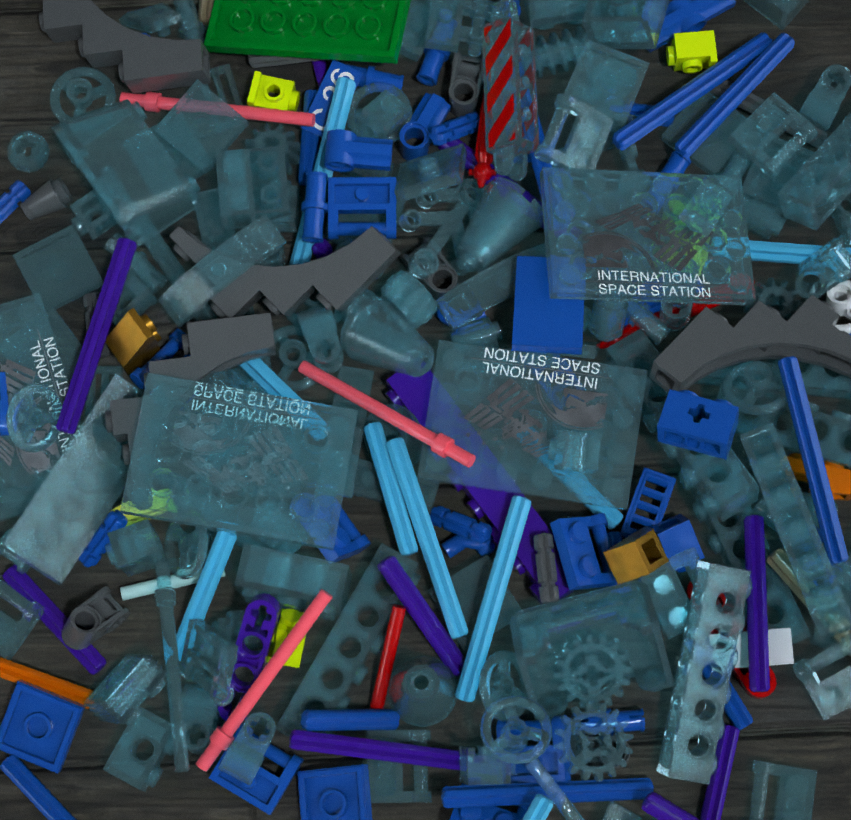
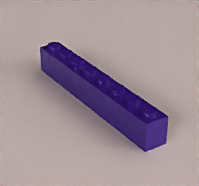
(490, 504)

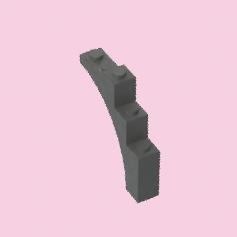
(142, 60)
(336, 277)
(761, 334)
(212, 348)

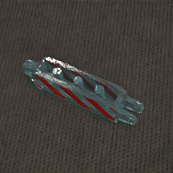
(509, 90)

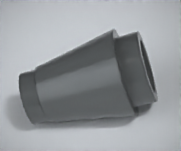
(47, 199)

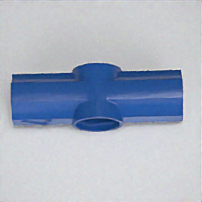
(689, 17)

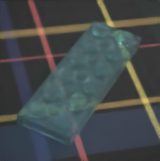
(74, 493)

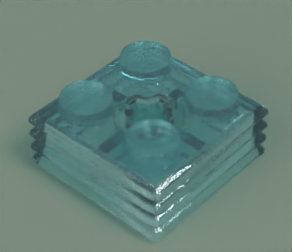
(126, 688)

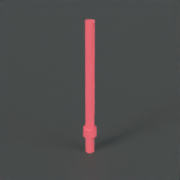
(156, 102)
(439, 443)
(223, 736)

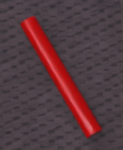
(388, 656)

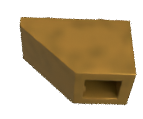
(133, 341)
(636, 555)

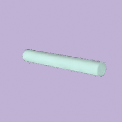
(148, 587)

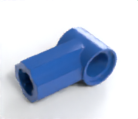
(429, 113)
(348, 151)

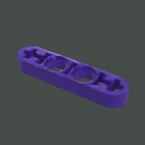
(253, 659)

